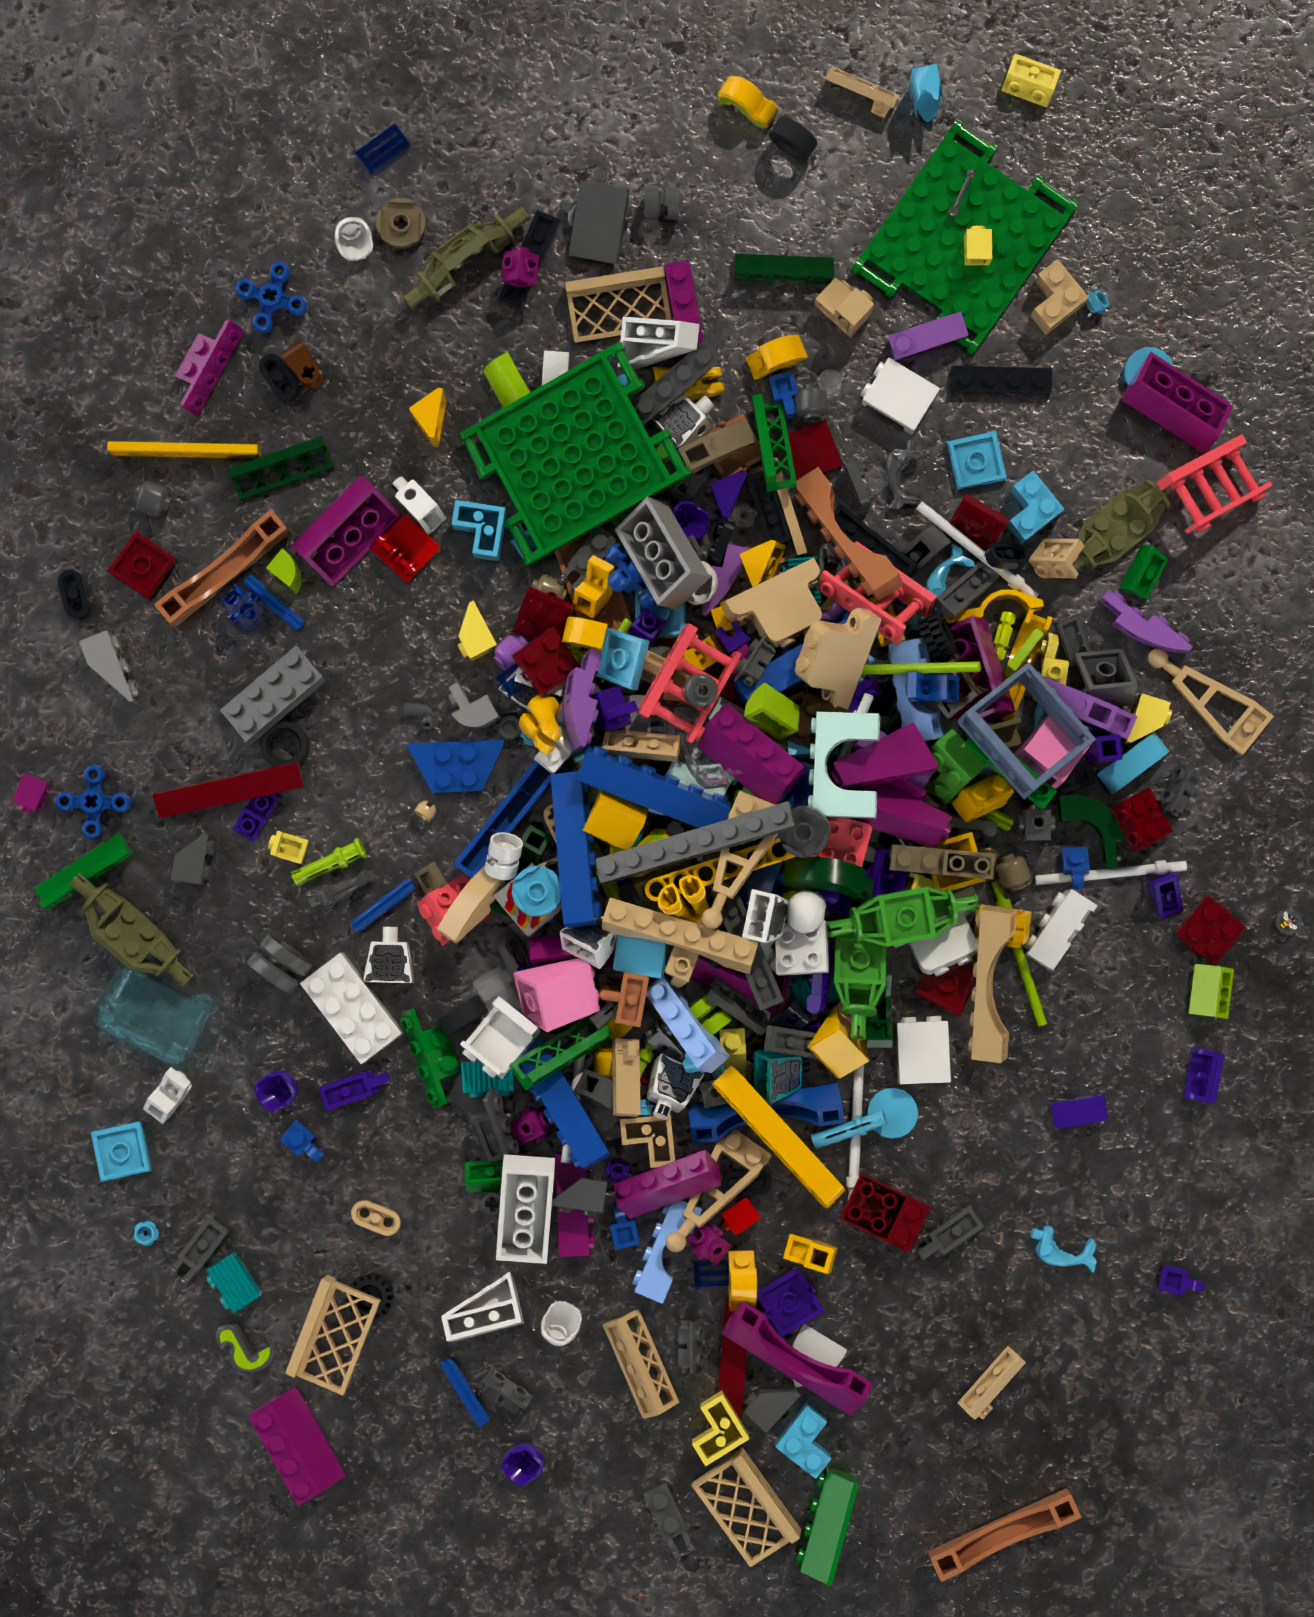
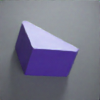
(726, 492)
(1166, 895)

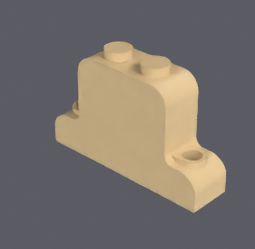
(780, 605)
(837, 654)

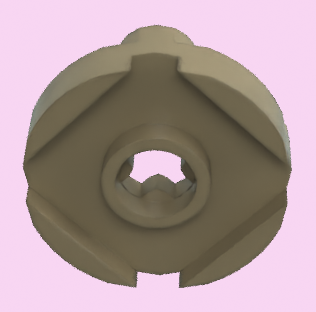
(412, 214)

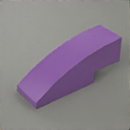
(726, 577)

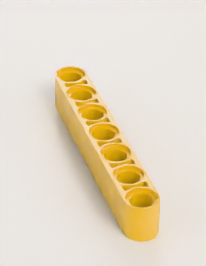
(767, 859)
(778, 1137)

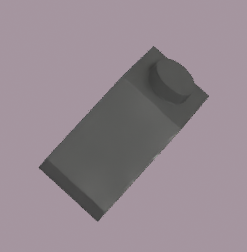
(926, 547)
(769, 1405)

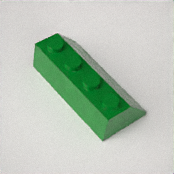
(828, 1525)

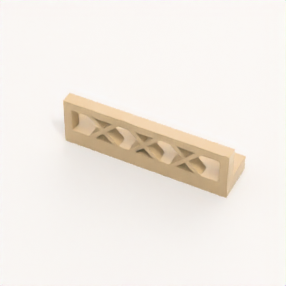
(797, 539)
(636, 1366)

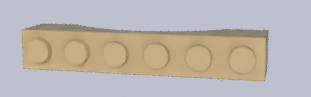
(713, 944)
(989, 1036)

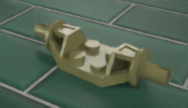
(458, 248)
(1121, 524)
(128, 932)

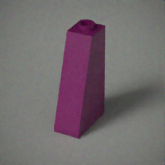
(891, 759)
(907, 816)

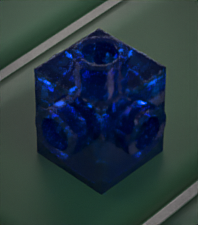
(242, 606)

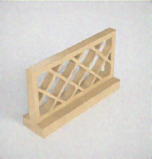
(613, 283)
(311, 1332)
(767, 1501)

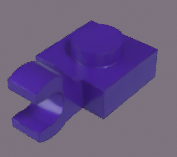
(1176, 1280)

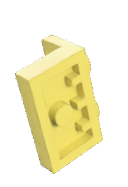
(1031, 80)

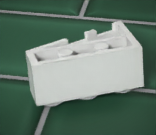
(656, 340)
(1058, 928)
(485, 1312)

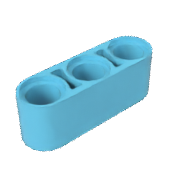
(1133, 763)

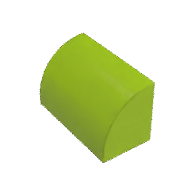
(505, 380)
(286, 570)
(772, 712)
(1211, 991)

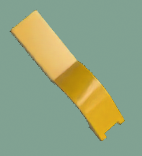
(1024, 600)
(1029, 624)

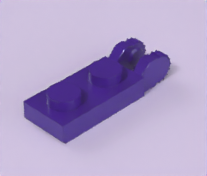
(820, 988)

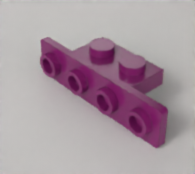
(205, 364)

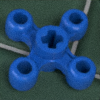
(281, 300)
(627, 576)
(83, 801)

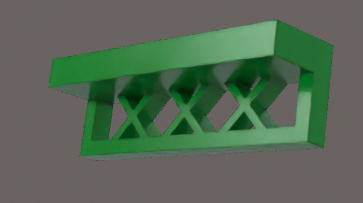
(765, 444)
(90, 865)
(562, 1057)

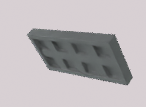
(273, 695)

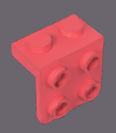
(847, 840)
(436, 904)

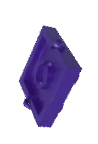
(789, 1301)

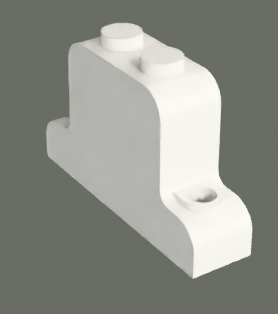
(950, 947)

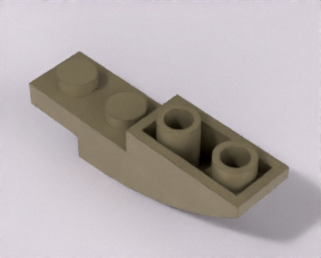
(714, 447)
(941, 861)

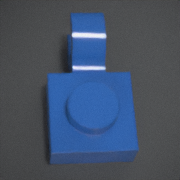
(784, 389)
(1075, 863)
(300, 1140)
(623, 1231)

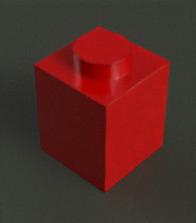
(739, 1216)

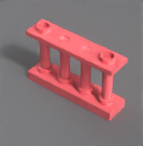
(1213, 461)
(911, 593)
(663, 683)

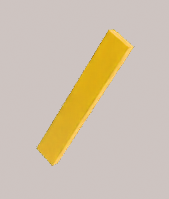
(188, 450)

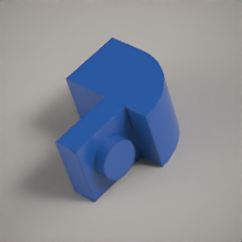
(932, 688)

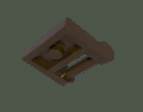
(953, 709)

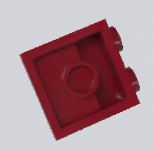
(1141, 819)

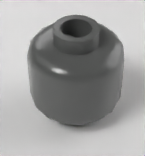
(811, 403)
(151, 498)
(691, 688)

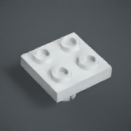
(802, 952)

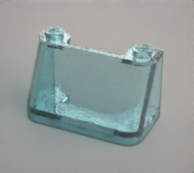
(152, 1016)

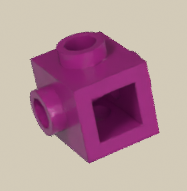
(520, 267)
(531, 1125)
(708, 1243)

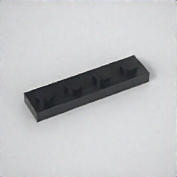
(538, 242)
(1001, 380)
(859, 531)

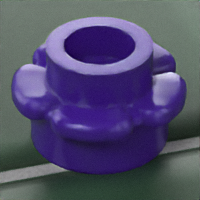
(624, 1170)

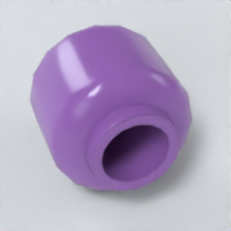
(505, 649)

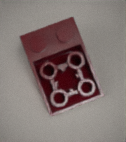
(886, 1213)

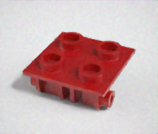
(405, 548)

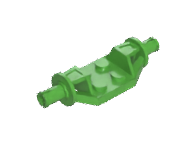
(903, 916)
(857, 975)

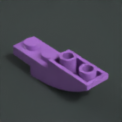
(1153, 632)
(578, 706)
(1095, 710)

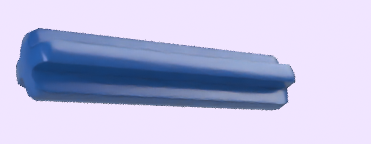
(274, 602)
(383, 905)
(465, 1392)

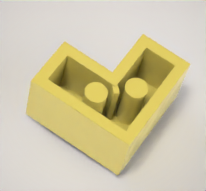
(726, 1429)

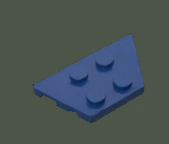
(456, 765)

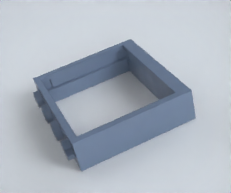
(1000, 754)

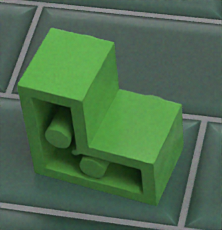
(955, 764)

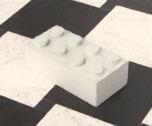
(352, 1008)
(525, 1209)

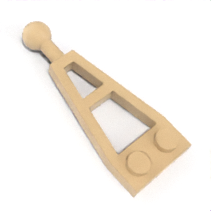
(1246, 727)
(743, 804)
(745, 1154)

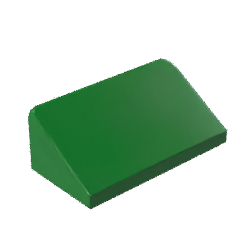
(1144, 572)
(483, 1176)

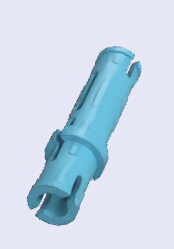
(877, 1120)

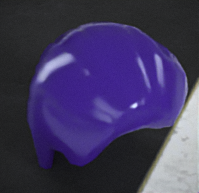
(691, 518)
(276, 1090)
(523, 1463)

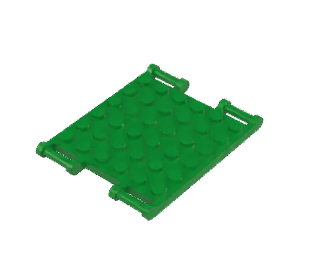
(926, 246)
(573, 454)

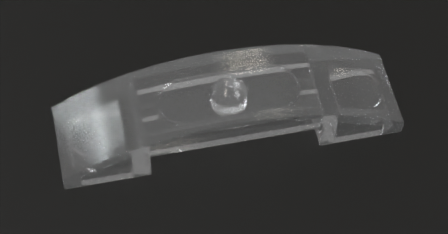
(699, 764)

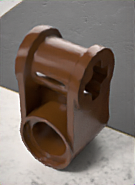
(301, 363)

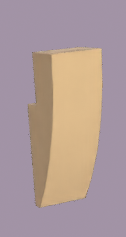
(470, 906)

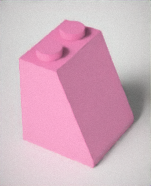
(1045, 748)
(557, 993)

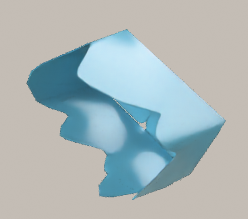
(925, 91)

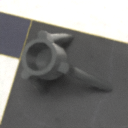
(830, 560)

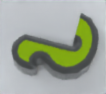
(241, 1354)

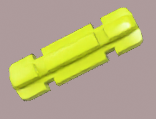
(1004, 633)

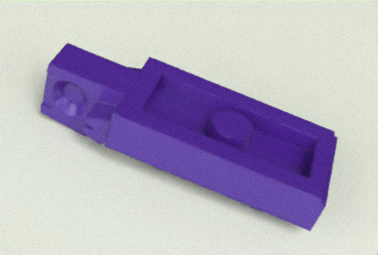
(351, 1089)

